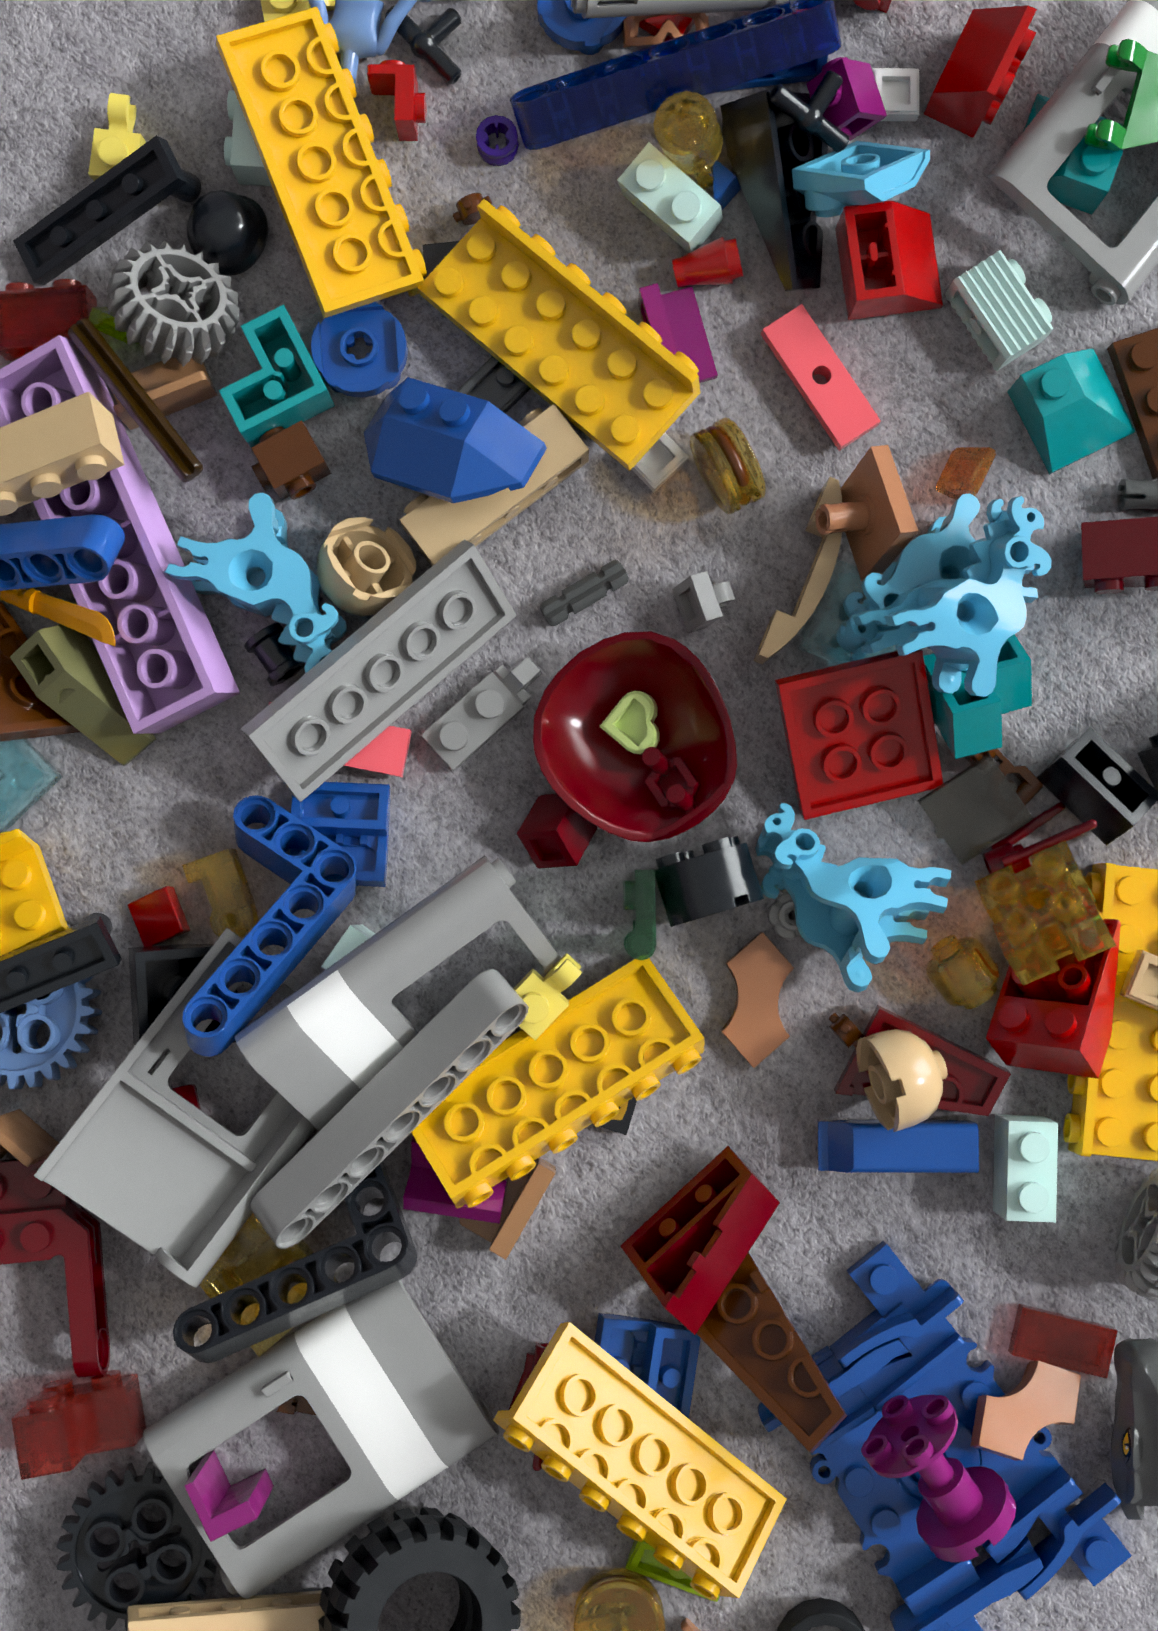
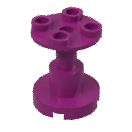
(959, 1503)

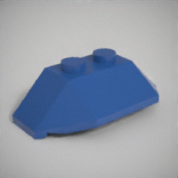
(448, 444)

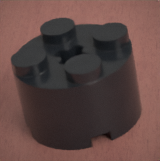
(707, 883)

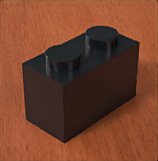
(1099, 786)

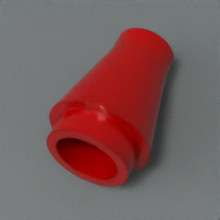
(709, 265)

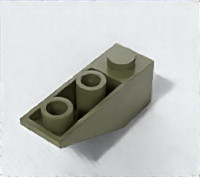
(73, 682)

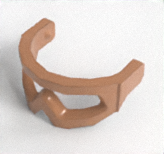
(631, 27)

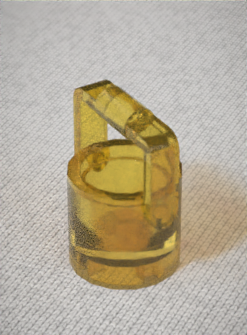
(689, 134)

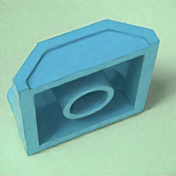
(858, 176)

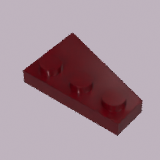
(971, 1080)

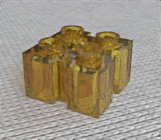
(1044, 913)

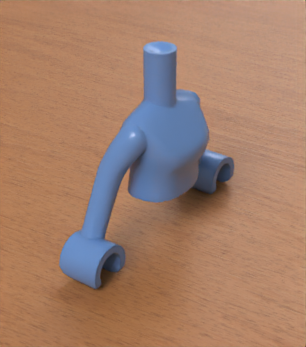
(359, 29)

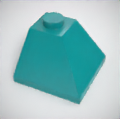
(1085, 174)
(1070, 408)

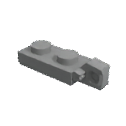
(481, 713)

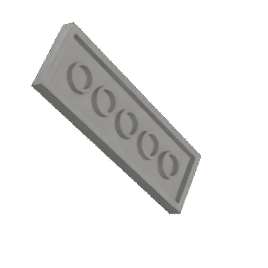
(380, 671)

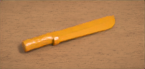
(65, 613)

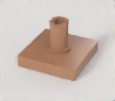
(871, 513)

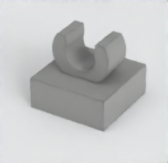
(701, 601)

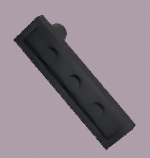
(105, 209)
(57, 961)

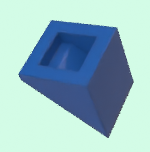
(724, 184)

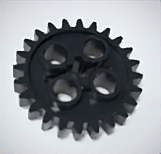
(119, 1508)

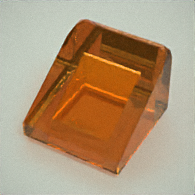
(965, 471)

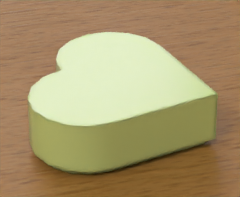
(633, 722)

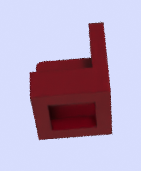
(555, 833)

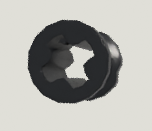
(274, 656)

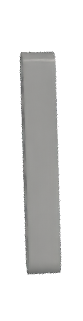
(388, 1108)

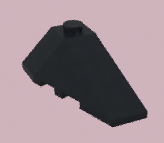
(763, 151)

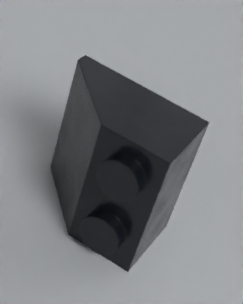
(157, 976)

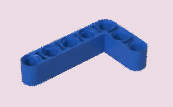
(58, 551)
(278, 925)

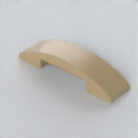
(783, 626)

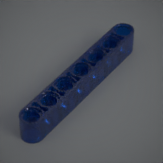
(693, 62)

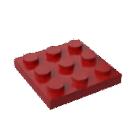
(860, 733)

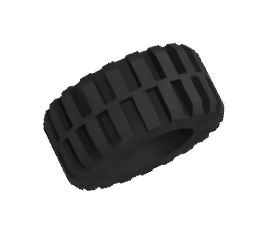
(416, 1547)

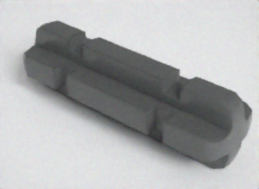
(584, 593)

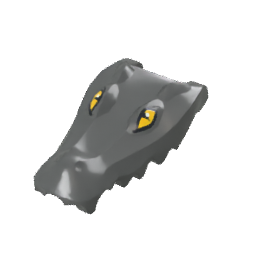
(1136, 1426)

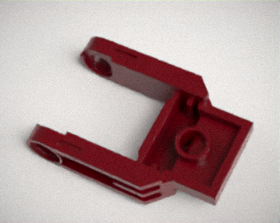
(44, 1223)

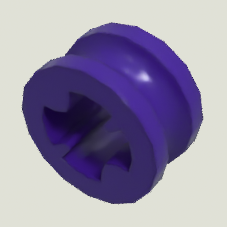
(497, 124)

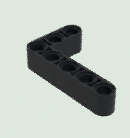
(316, 1270)

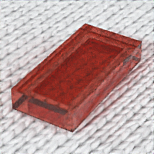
(1062, 1341)

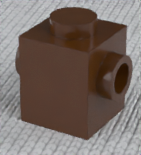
(289, 461)

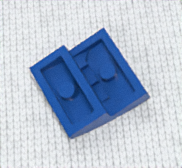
(356, 820)
(654, 1351)

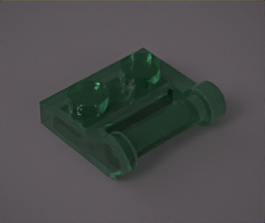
(640, 898)

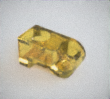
(226, 891)

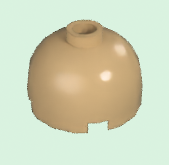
(364, 566)
(902, 1077)

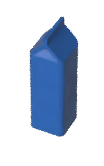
(923, 1148)

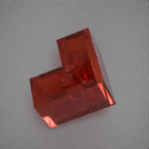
(77, 1421)

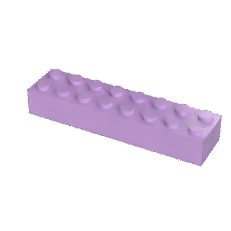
(164, 648)

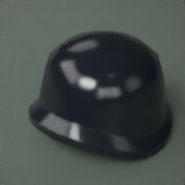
(228, 231)

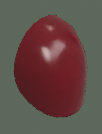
(628, 792)

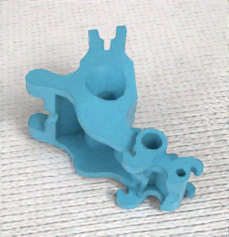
(926, 558)
(267, 580)
(971, 616)
(851, 906)

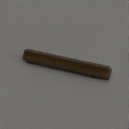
(135, 400)

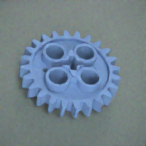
(67, 1016)

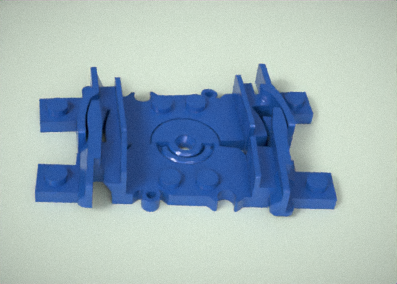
(871, 1368)

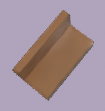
(171, 387)
(24, 1138)
(519, 1205)

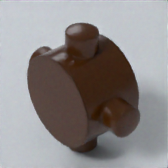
(468, 209)
(845, 1030)

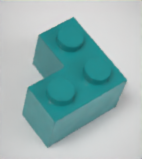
(284, 388)
(975, 722)

